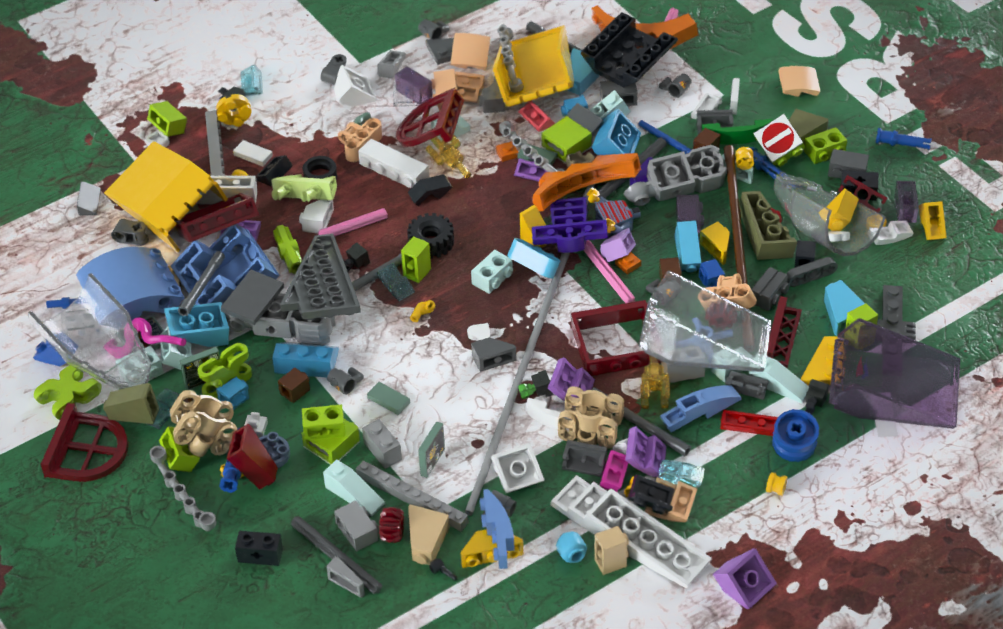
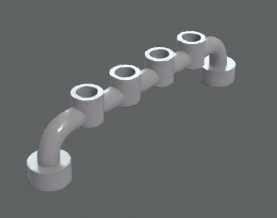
(505, 36)
(507, 129)
(202, 519)

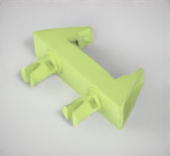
(305, 188)

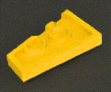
(821, 363)

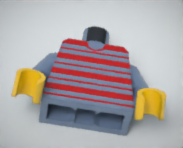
(615, 212)

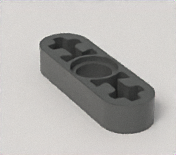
(802, 275)

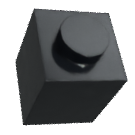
(804, 252)

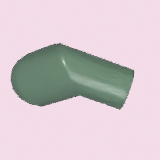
(362, 118)

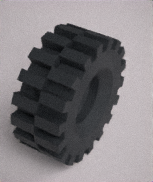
(433, 226)

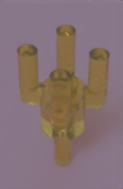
(448, 154)
(654, 380)

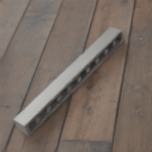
(214, 145)
(410, 494)

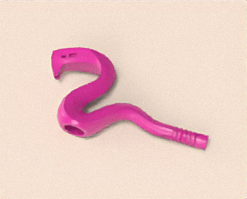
(146, 332)

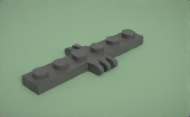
(892, 312)

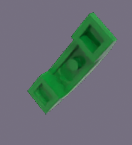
(737, 134)

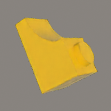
(933, 220)

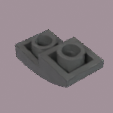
(585, 118)

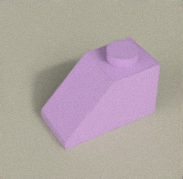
(617, 245)

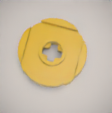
(236, 117)

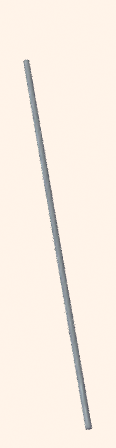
(517, 381)

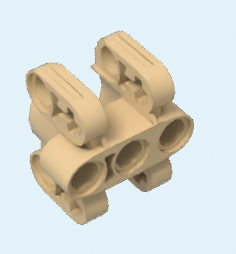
(590, 416)
(202, 423)

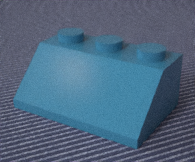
(616, 135)
(307, 358)

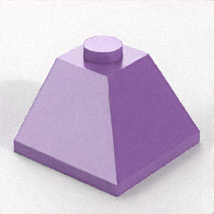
(745, 578)

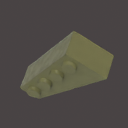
(764, 229)

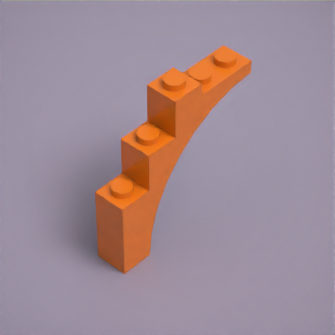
(682, 27)
(580, 175)

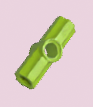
(287, 248)

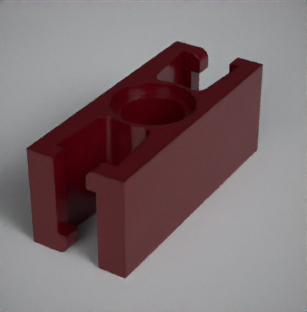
(870, 192)

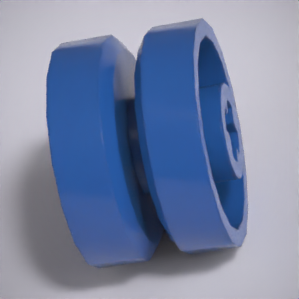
(795, 435)

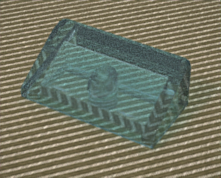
(252, 80)

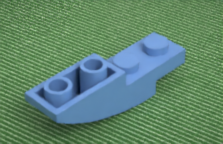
(705, 401)
(498, 526)

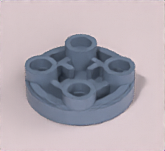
(276, 447)

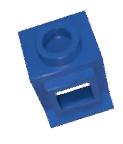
(710, 272)

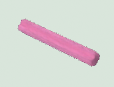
(355, 223)

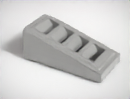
(390, 63)
(343, 576)

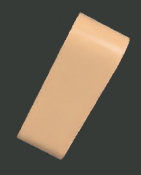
(358, 136)
(733, 290)

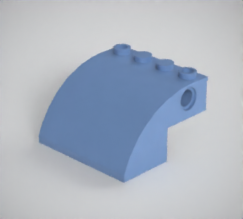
(241, 256)
(135, 279)

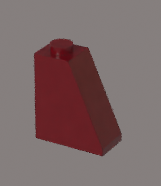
(251, 457)

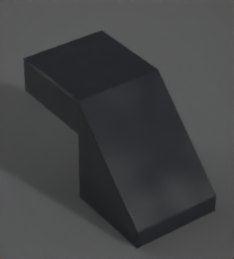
(425, 187)

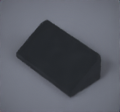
(274, 169)

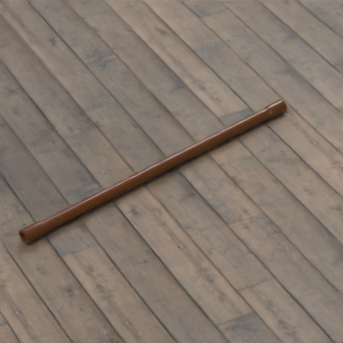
(729, 156)

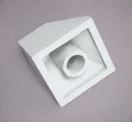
(353, 88)

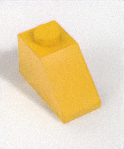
(842, 210)
(528, 219)
(716, 241)

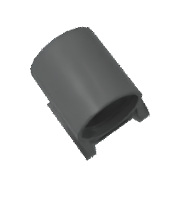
(331, 70)
(129, 231)

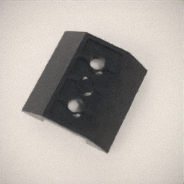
(618, 48)

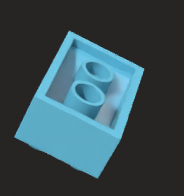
(202, 326)

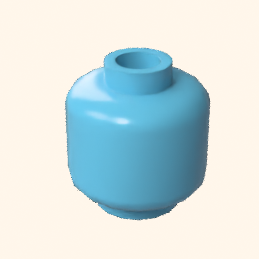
(571, 547)

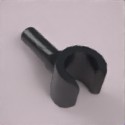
(438, 565)

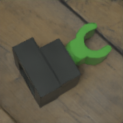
(540, 385)

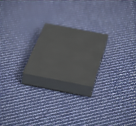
(252, 297)

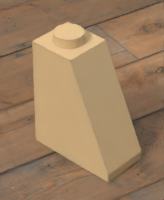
(427, 533)

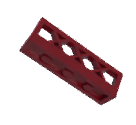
(777, 335)

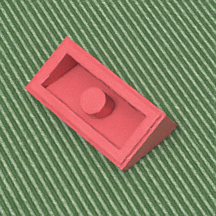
(536, 116)

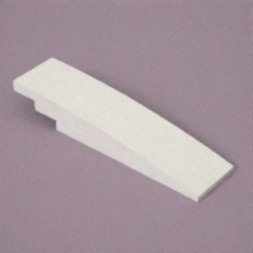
(648, 538)

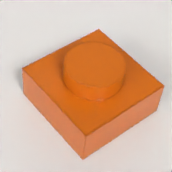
(507, 151)
(628, 263)

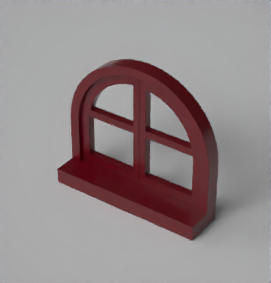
(445, 124)
(63, 441)

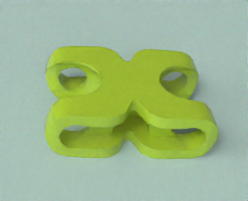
(225, 368)
(67, 390)

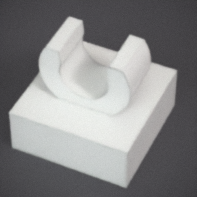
(257, 422)

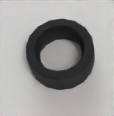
(319, 162)

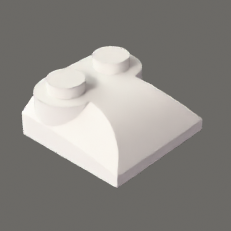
(517, 468)

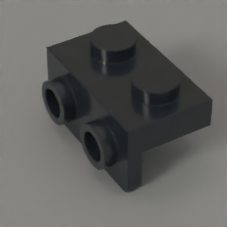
(651, 494)

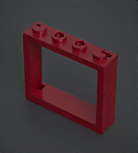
(216, 217)
(608, 316)

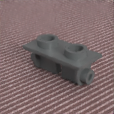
(747, 384)

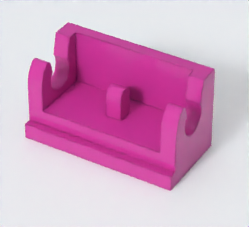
(614, 471)

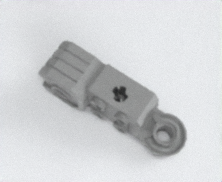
(680, 175)
(286, 323)

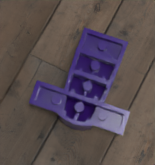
(569, 226)

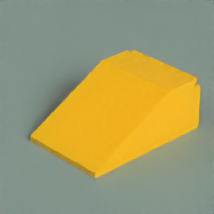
(540, 63)
(160, 189)

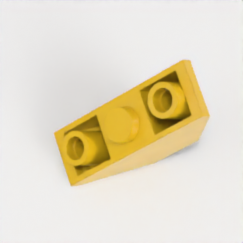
(480, 550)

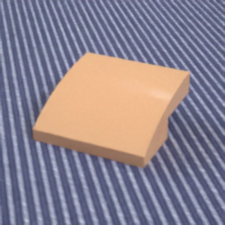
(470, 50)
(799, 79)
(469, 86)
(681, 501)

